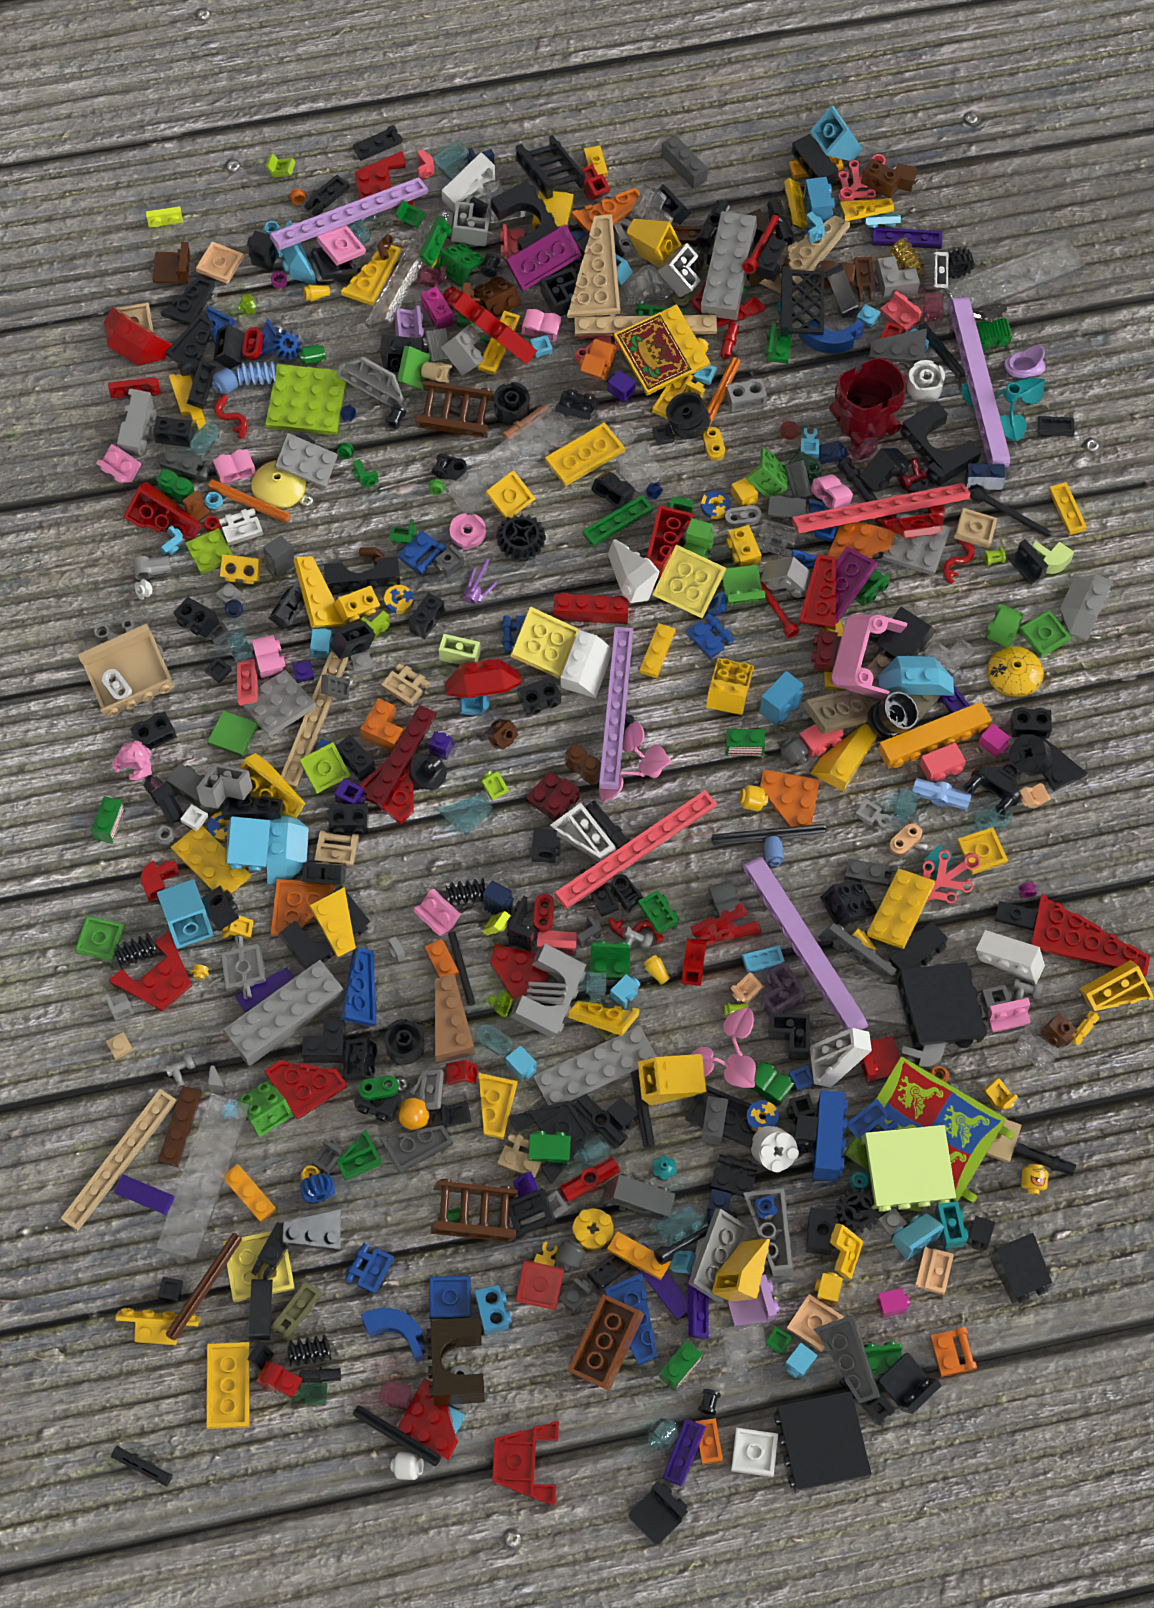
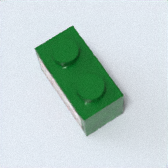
(745, 742)
(108, 820)
(680, 1365)

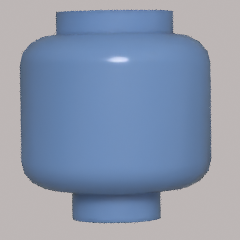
(225, 381)

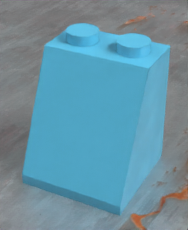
(835, 136)
(247, 843)
(185, 914)

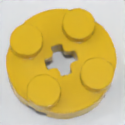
(587, 1219)

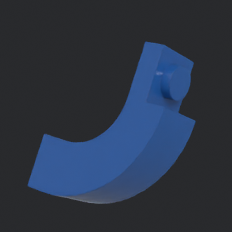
(833, 341)
(394, 1320)

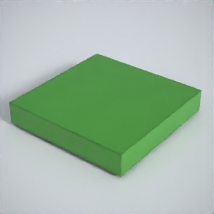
(411, 367)
(1045, 633)
(233, 733)
(99, 938)

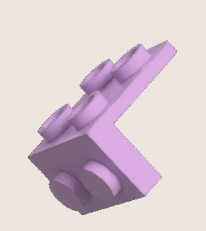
(755, 1310)

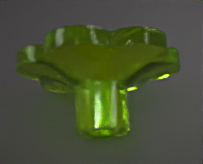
(248, 304)

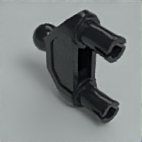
(999, 782)

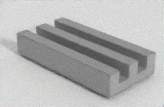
(547, 989)

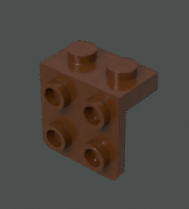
(497, 295)

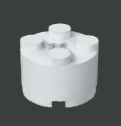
(925, 381)
(774, 1148)

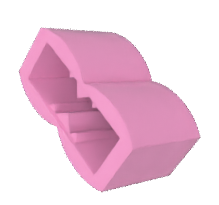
(540, 324)
(234, 466)
(831, 491)
(267, 656)

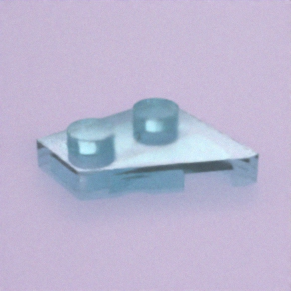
(451, 160)
(467, 813)

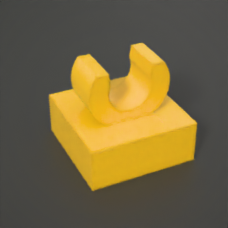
(696, 388)

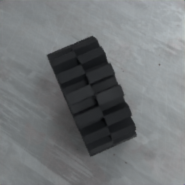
(960, 263)

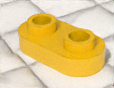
(712, 443)

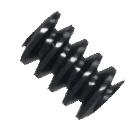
(465, 892)
(135, 950)
(309, 1350)

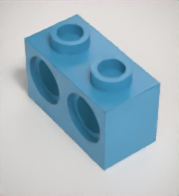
(489, 1310)

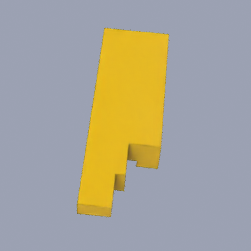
(181, 387)

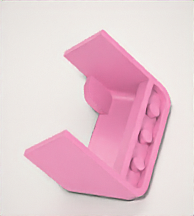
(847, 667)

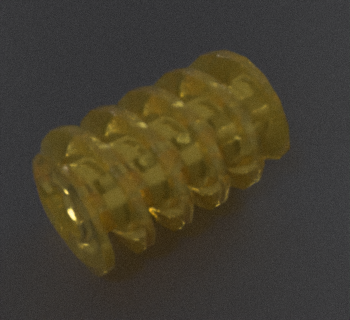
(906, 255)

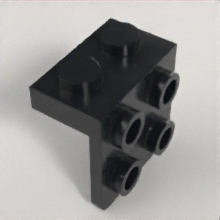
(658, 1513)

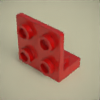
(880, 1060)

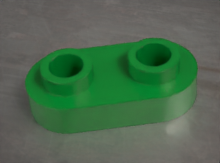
(378, 1088)

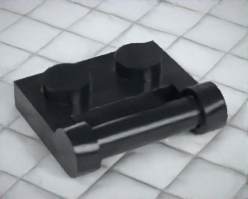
(530, 1206)

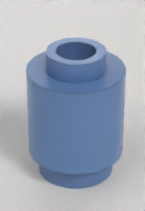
(773, 851)

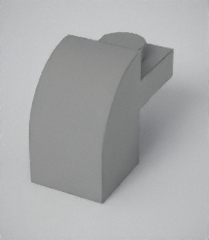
(927, 1058)

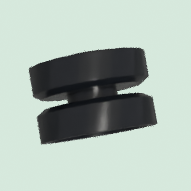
(688, 415)

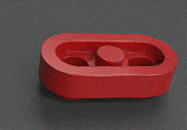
(252, 343)
(543, 914)

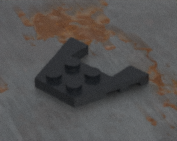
(551, 1119)

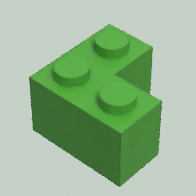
(699, 537)

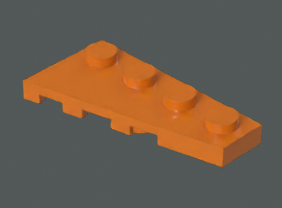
(618, 207)

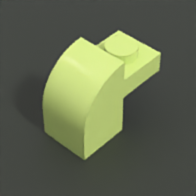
(1056, 559)

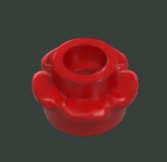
(211, 520)

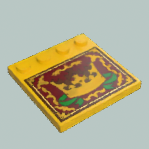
(661, 350)

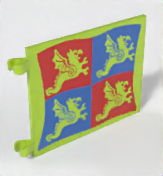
(923, 1100)

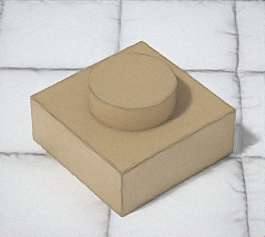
(119, 1046)

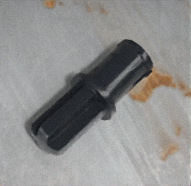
(320, 1375)

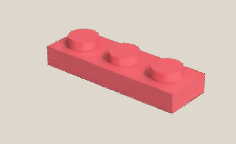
(247, 682)

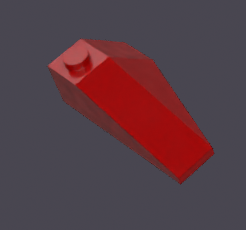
(157, 511)

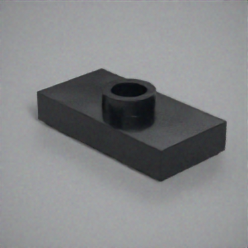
(1055, 426)
(1015, 915)
(608, 1271)

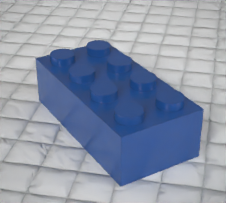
(829, 1141)

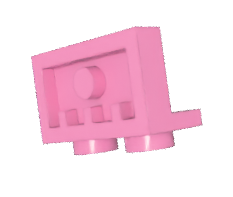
(119, 464)
(437, 913)
(1009, 1015)

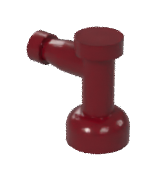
(905, 481)

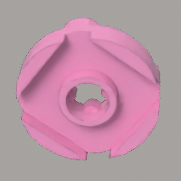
(470, 540)

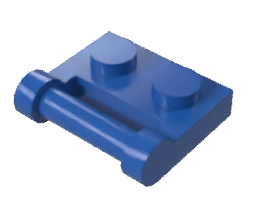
(417, 549)

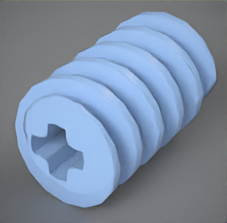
(256, 373)

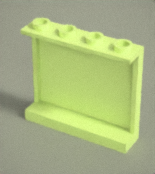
(909, 1167)

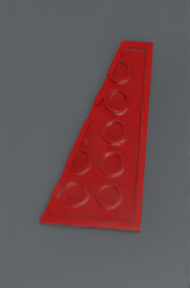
(1079, 939)

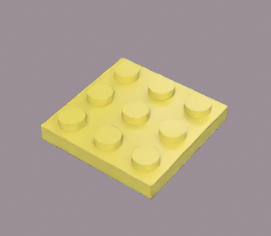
(689, 581)
(544, 642)
(243, 1261)

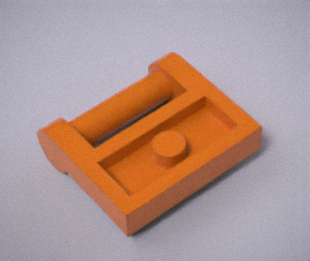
(946, 1353)

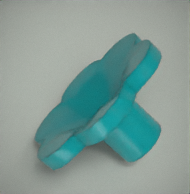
(661, 1171)

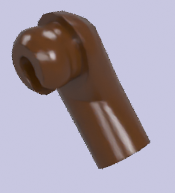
(383, 245)
(371, 551)

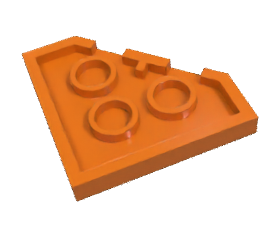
(862, 538)
(791, 796)
(293, 902)

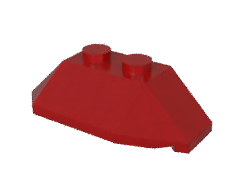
(133, 339)
(482, 679)

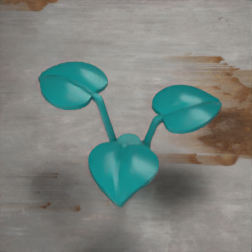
(1030, 392)

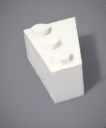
(469, 182)
(584, 833)
(1011, 956)
(838, 1055)

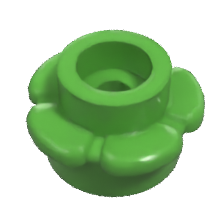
(436, 486)

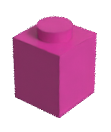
(994, 741)
(893, 1302)

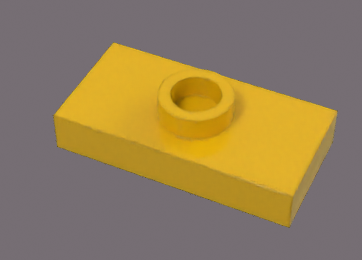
(595, 156)

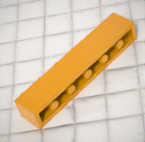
(935, 735)

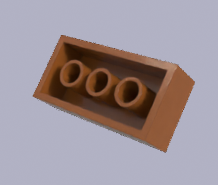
(606, 1342)

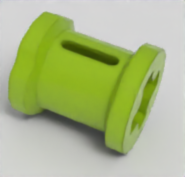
(999, 554)

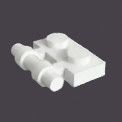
(241, 530)

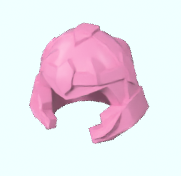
(134, 756)

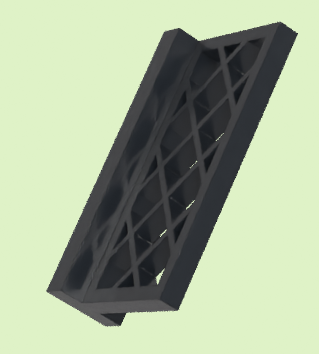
(786, 302)

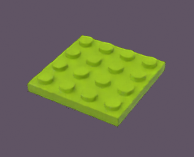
(306, 400)

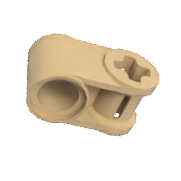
(436, 371)

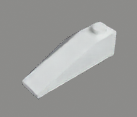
(633, 573)

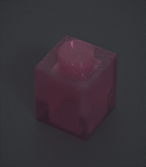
(933, 306)
(395, 1395)

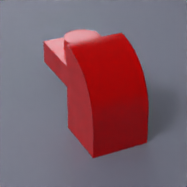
(594, 184)
(153, 877)
(693, 962)
(278, 1379)

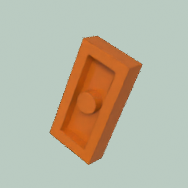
(441, 959)
(710, 1446)

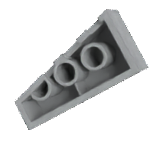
(773, 1228)

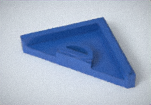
(219, 320)
(268, 334)
(806, 559)

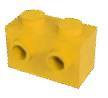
(743, 546)
(357, 604)

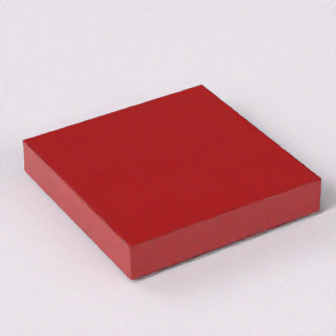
(539, 1285)

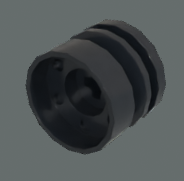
(893, 715)

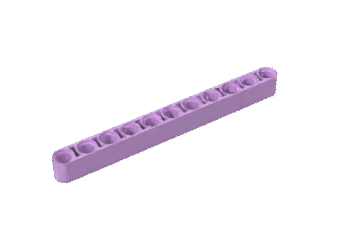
(978, 381)
(804, 945)

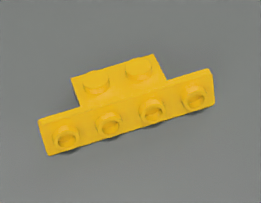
(152, 1326)

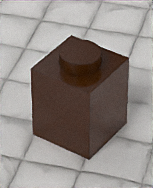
(908, 176)

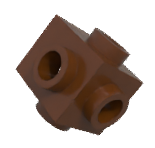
(501, 733)
(1058, 1031)

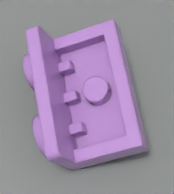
(409, 322)

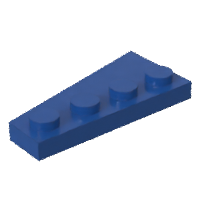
(360, 991)
(633, 1294)

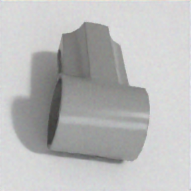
(146, 567)

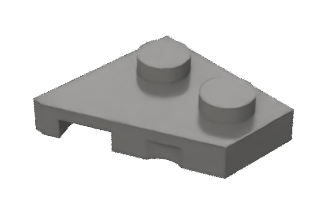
(429, 1088)

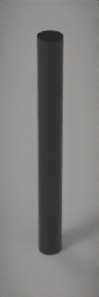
(461, 968)

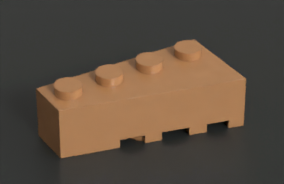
(451, 1026)

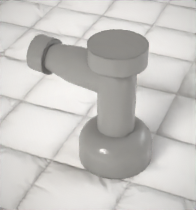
(630, 935)
(1021, 987)
(174, 1069)

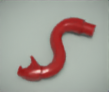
(242, 428)
(949, 574)
(615, 926)

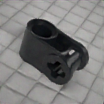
(447, 467)
(628, 895)

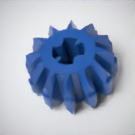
(283, 349)
(317, 1188)

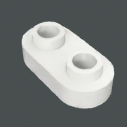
(118, 686)

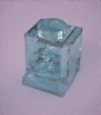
(360, 232)
(906, 804)
(596, 987)

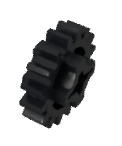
(850, 1209)

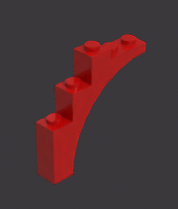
(489, 324)

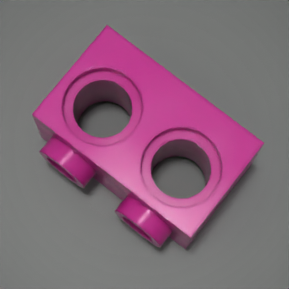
(437, 308)

